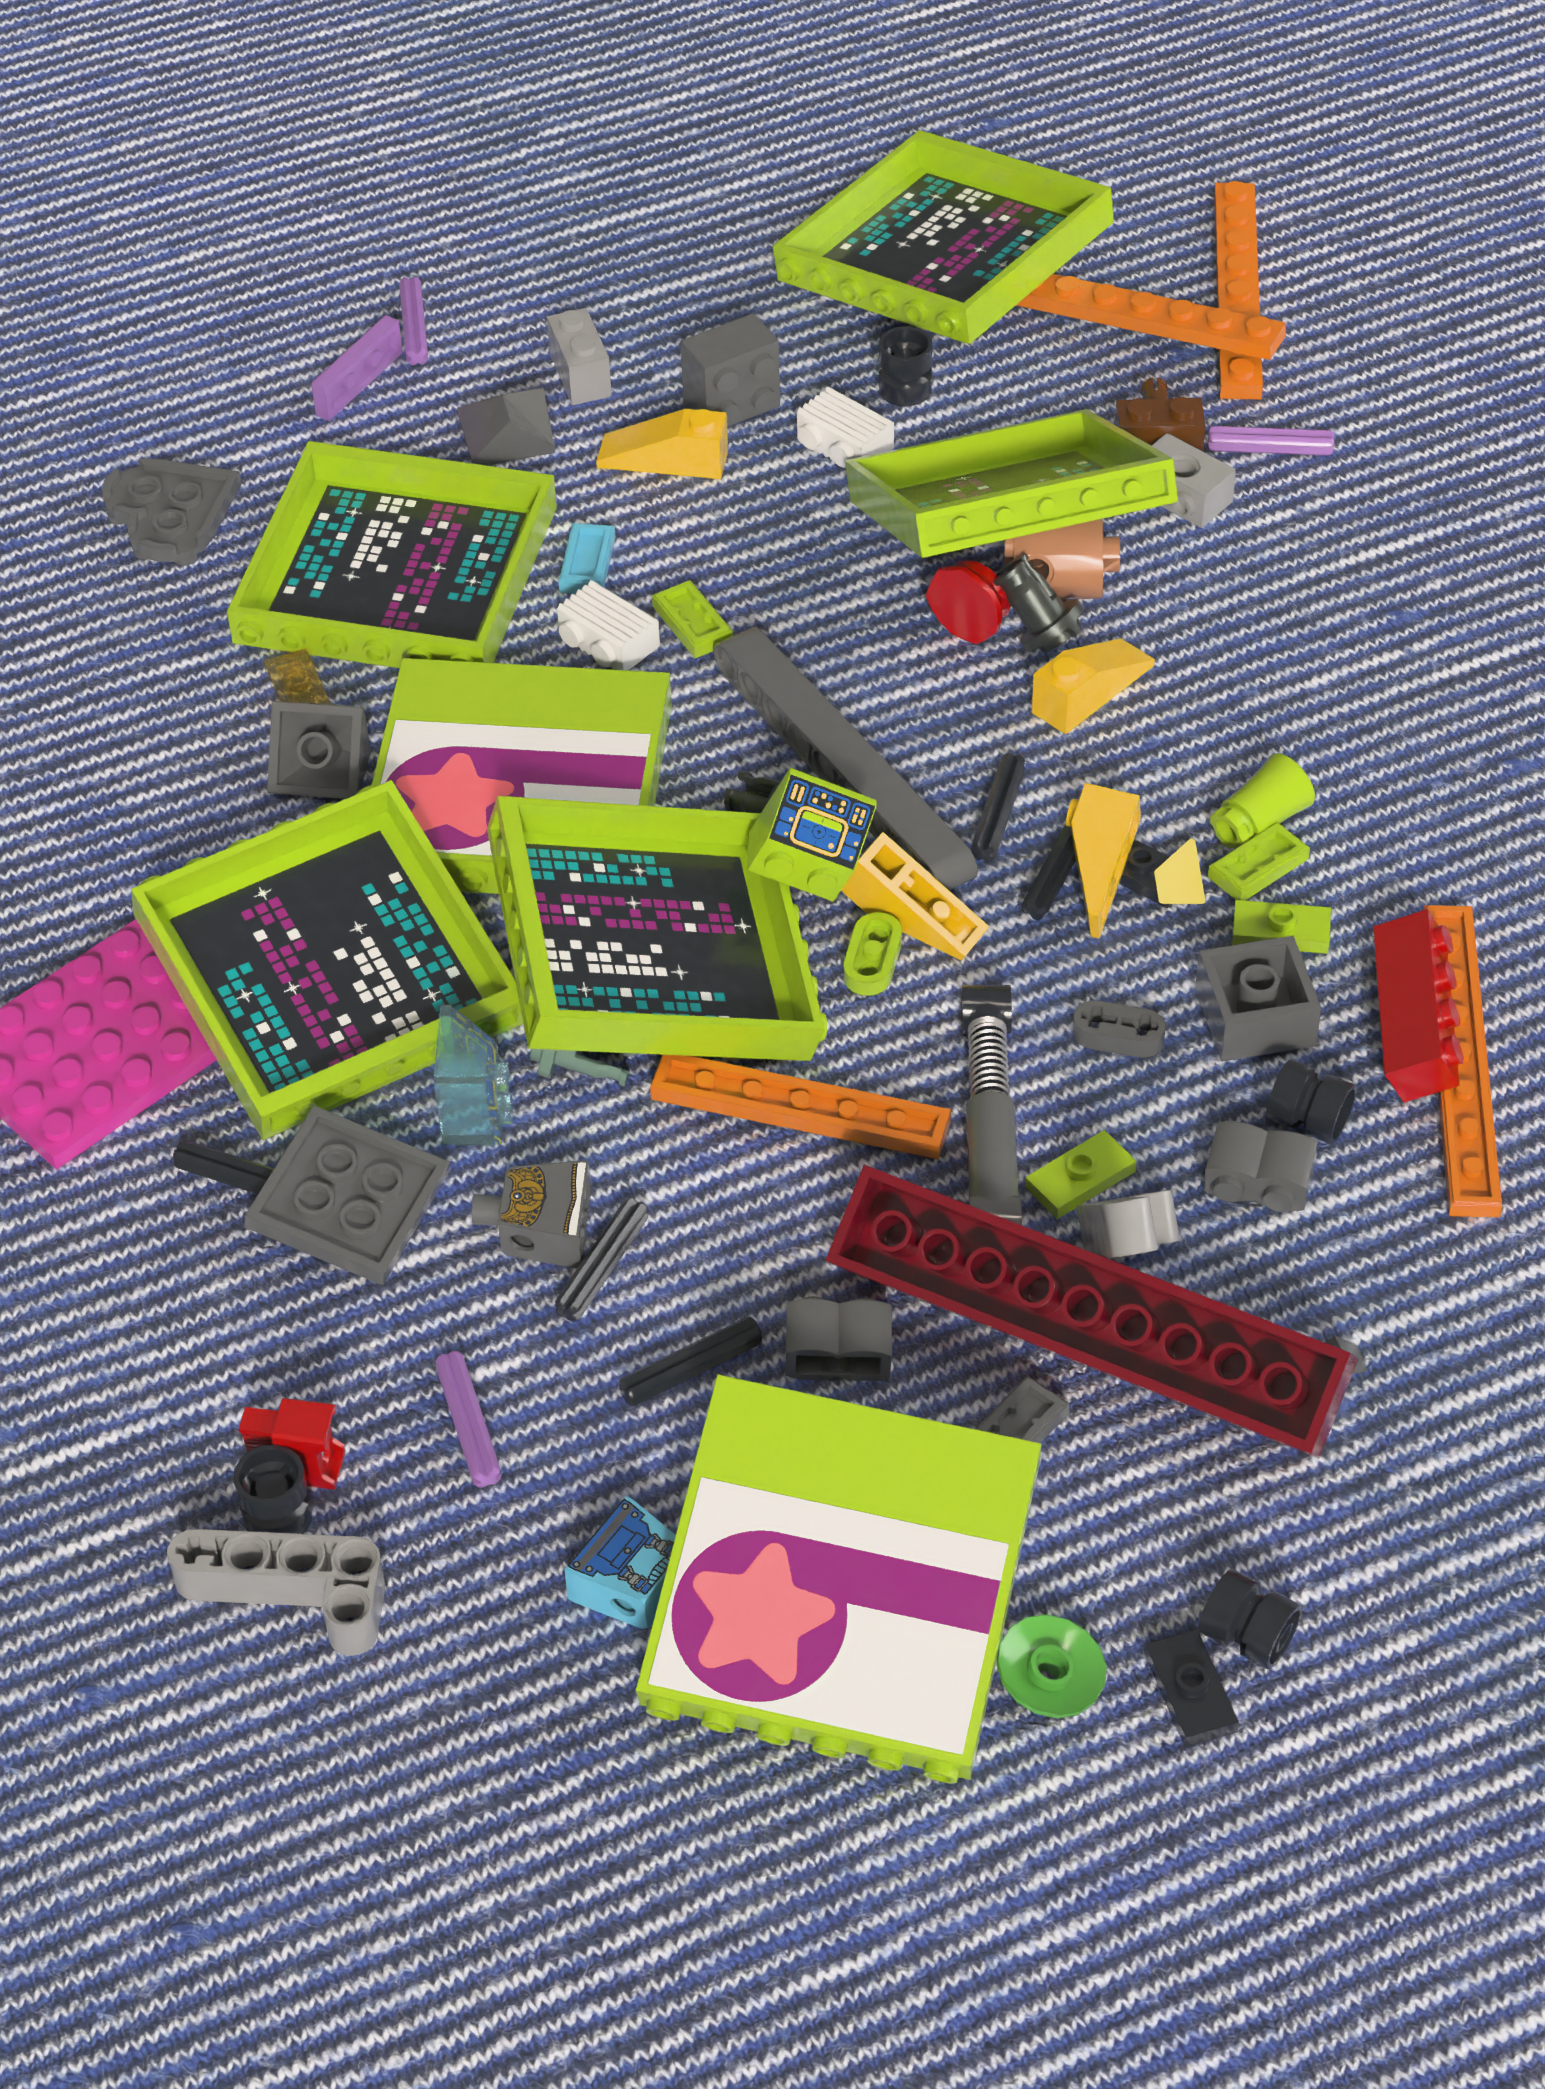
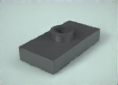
(1027, 1413)

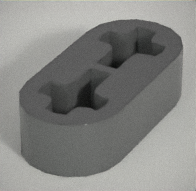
(1118, 1029)

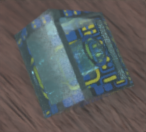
(469, 1083)

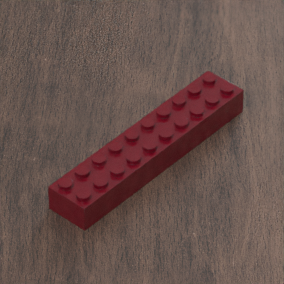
(1093, 1311)

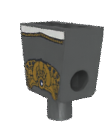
(540, 1212)

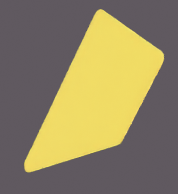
(1180, 877)

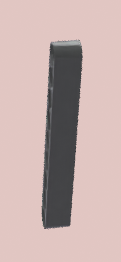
(841, 753)

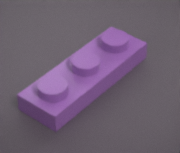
(357, 368)

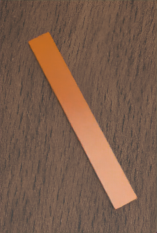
(1467, 1109)

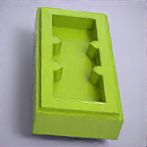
(691, 618)
(1258, 862)
(1267, 921)
(1080, 1174)

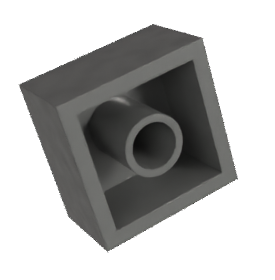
(732, 369)
(1257, 998)

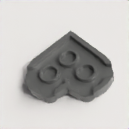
(169, 507)

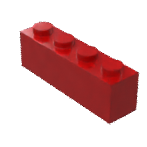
(1417, 1005)

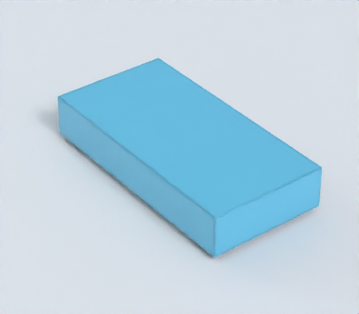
(586, 556)

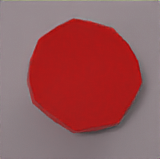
(968, 600)

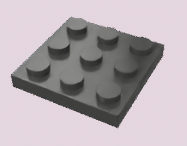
(347, 1195)

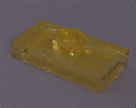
(295, 678)

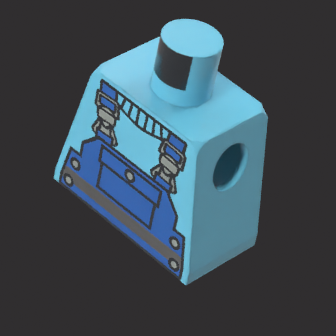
(622, 1566)

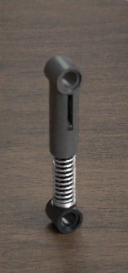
(990, 1110)

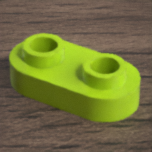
(868, 962)

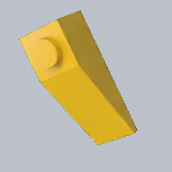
(672, 444)
(1085, 680)
(1102, 835)
(897, 885)

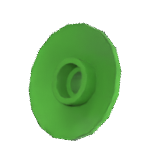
(1063, 1651)

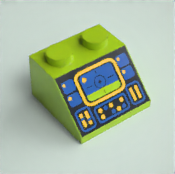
(810, 834)

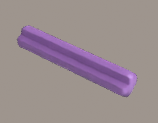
(413, 321)
(1271, 440)
(468, 1419)

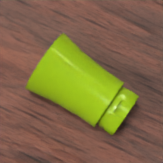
(1268, 797)

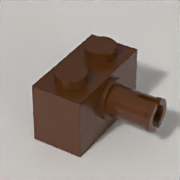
(1157, 415)

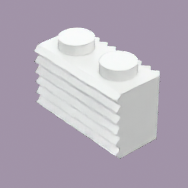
(843, 428)
(607, 627)

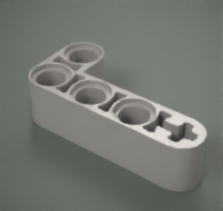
(1128, 1224)
(212, 1565)

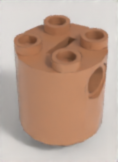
(1070, 558)

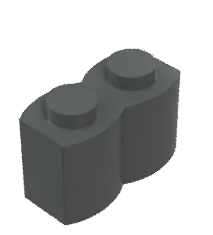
(1260, 1166)
(838, 1339)

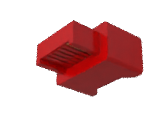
(303, 1429)

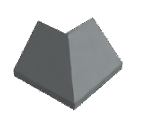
(507, 427)
(317, 749)

